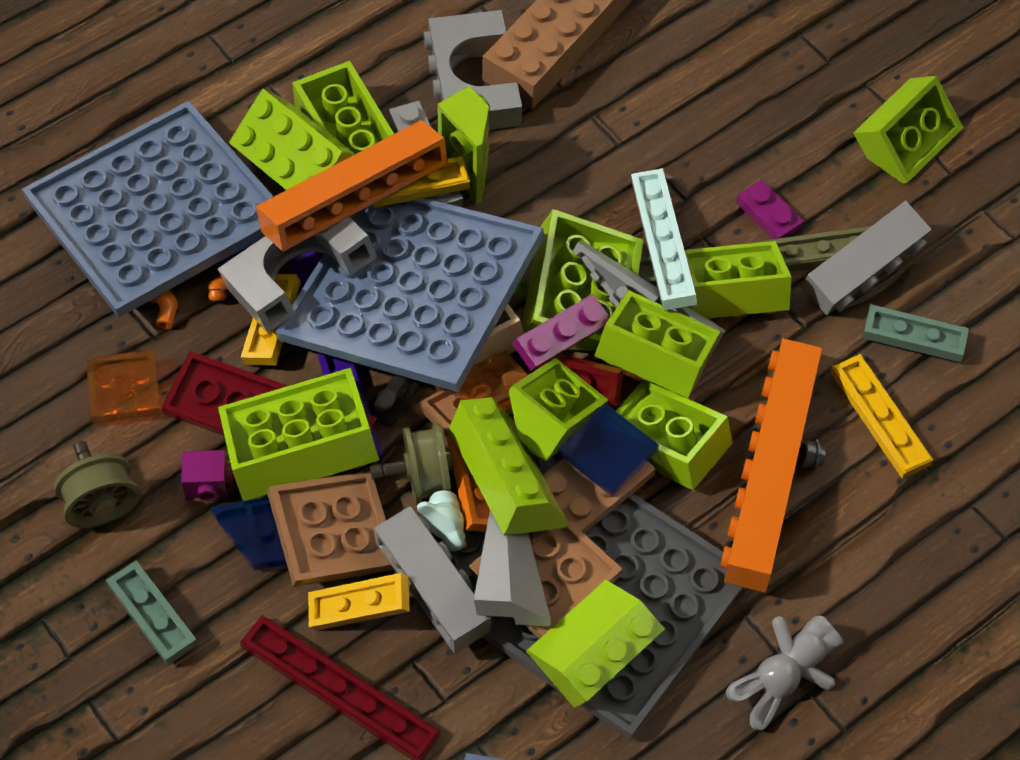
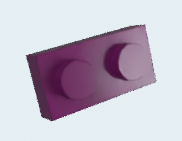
(769, 211)

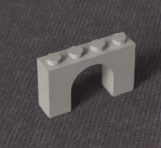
(465, 37)
(253, 271)

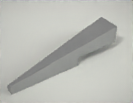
(618, 279)
(510, 579)

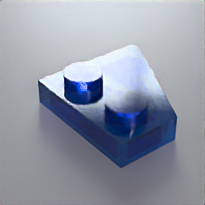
(252, 531)

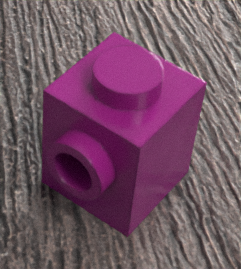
(206, 474)

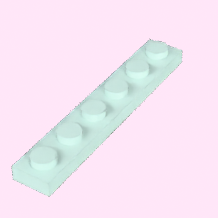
(663, 240)

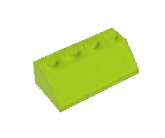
(504, 469)

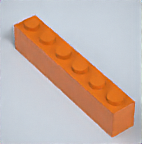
(351, 185)

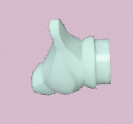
(445, 518)

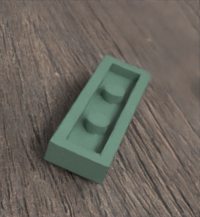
(915, 333)
(152, 612)

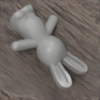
(782, 672)

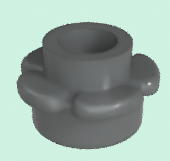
(811, 454)

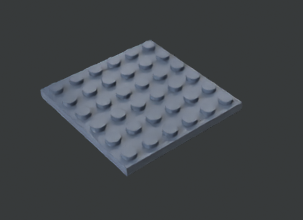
(151, 207)
(423, 299)

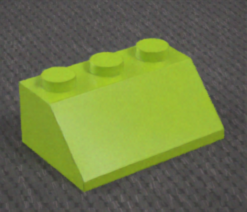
(465, 126)
(909, 128)
(739, 280)
(656, 343)
(552, 407)
(594, 641)

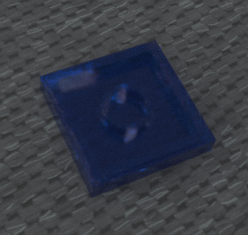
(608, 450)

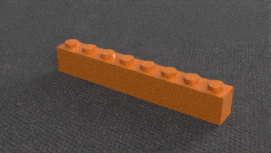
(772, 467)

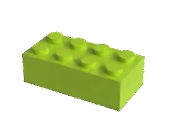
(342, 106)
(286, 141)

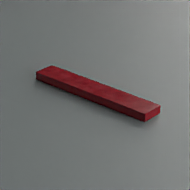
(340, 689)

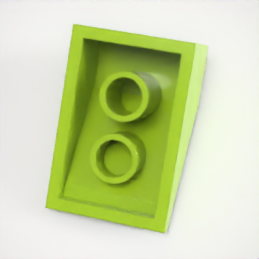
(687, 433)

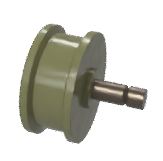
(424, 463)
(96, 488)

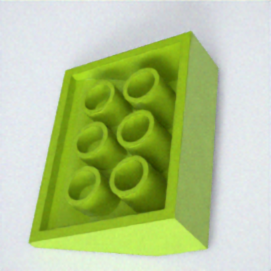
(563, 279)
(297, 433)

